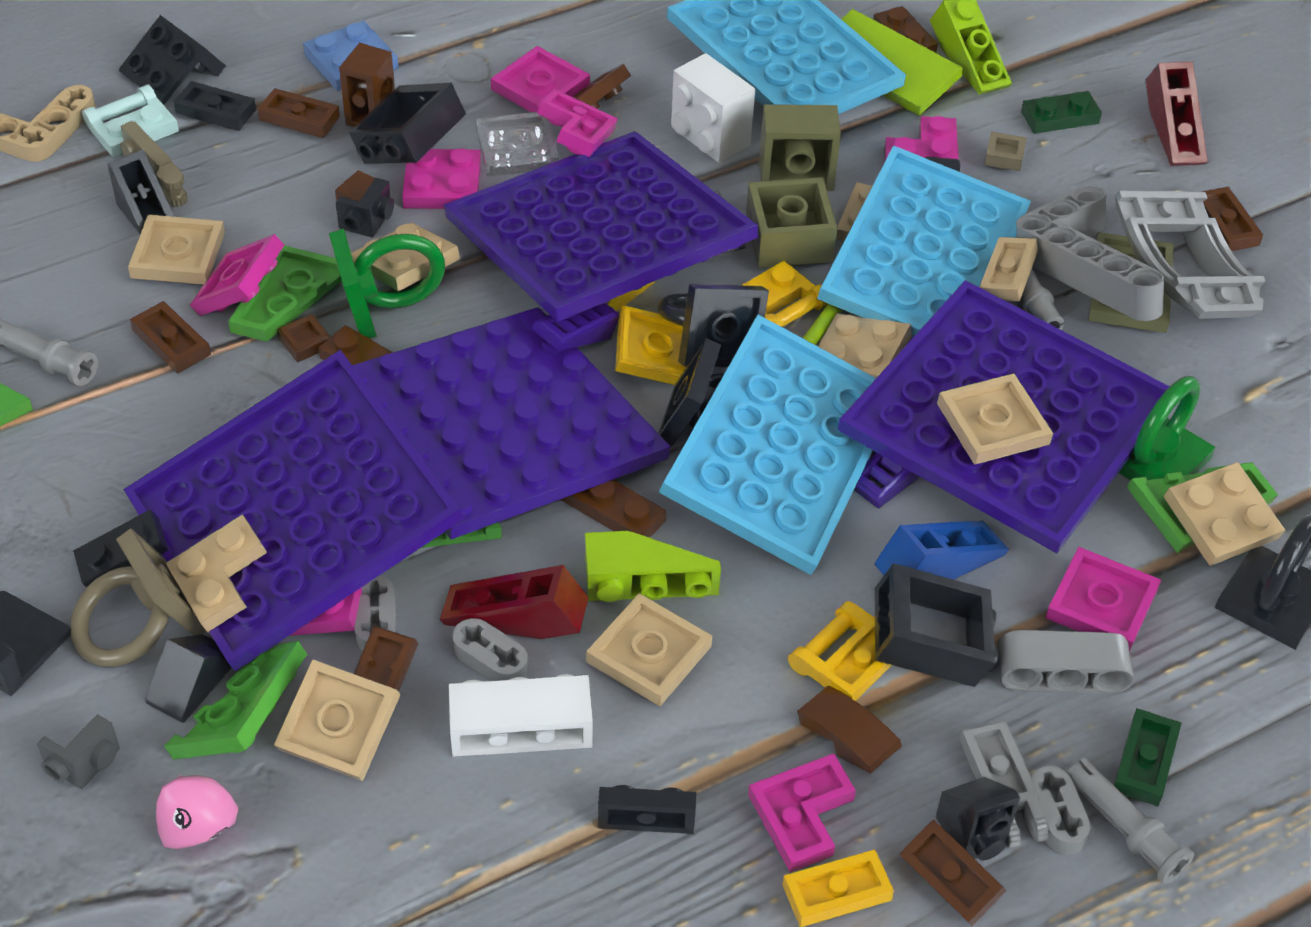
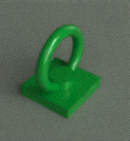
(360, 283)
(1163, 442)

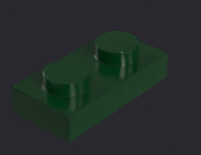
(1061, 112)
(1147, 756)

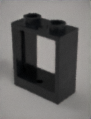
(407, 125)
(926, 654)

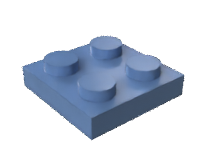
(331, 49)

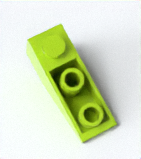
(969, 44)
(629, 564)

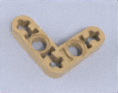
(38, 139)

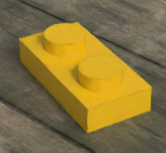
(837, 888)

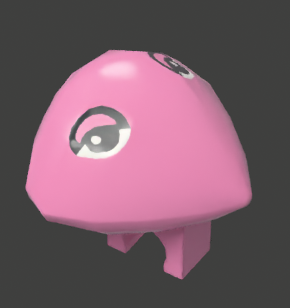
(193, 811)

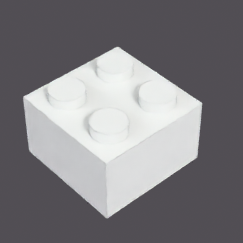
(712, 107)

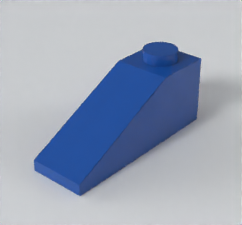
(942, 548)

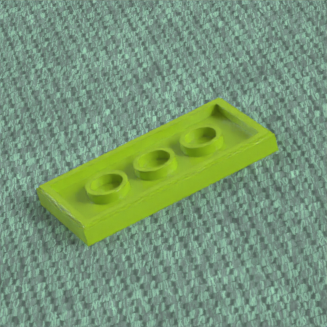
(926, 71)

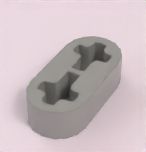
(383, 614)
(494, 648)
(1067, 806)

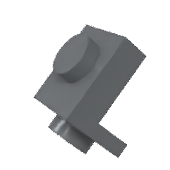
(84, 756)

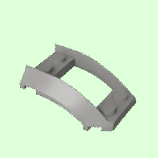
(1226, 289)

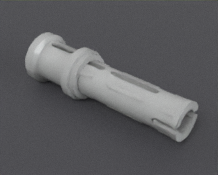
(53, 355)
(1143, 834)

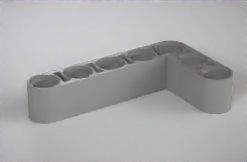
(1085, 264)

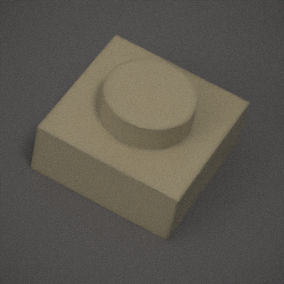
(1005, 151)

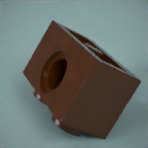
(365, 81)

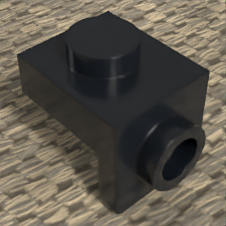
(369, 213)

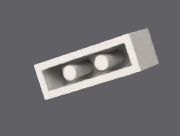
(520, 715)

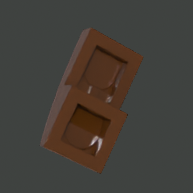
(853, 729)

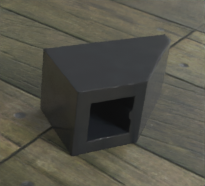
(979, 816)

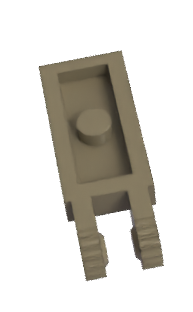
(165, 170)

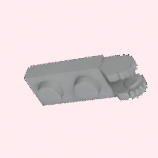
(996, 756)

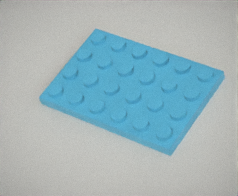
(788, 50)
(918, 240)
(771, 449)

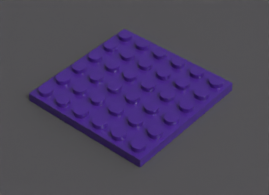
(599, 224)
(1080, 391)
(510, 418)
(322, 487)

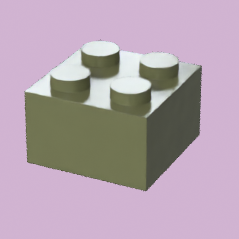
(799, 143)
(792, 221)

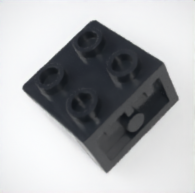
(166, 58)
(25, 640)

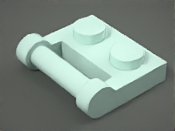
(152, 118)

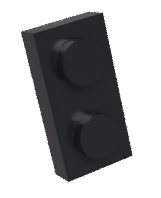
(215, 105)
(105, 553)
(646, 809)

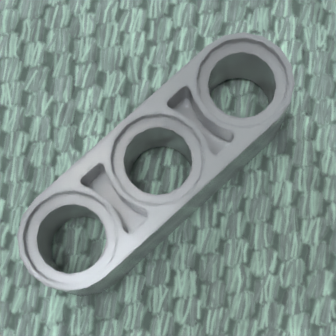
(1065, 661)

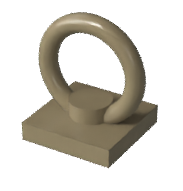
(155, 589)

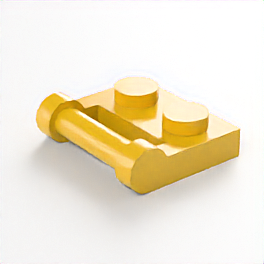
(784, 287)
(853, 665)

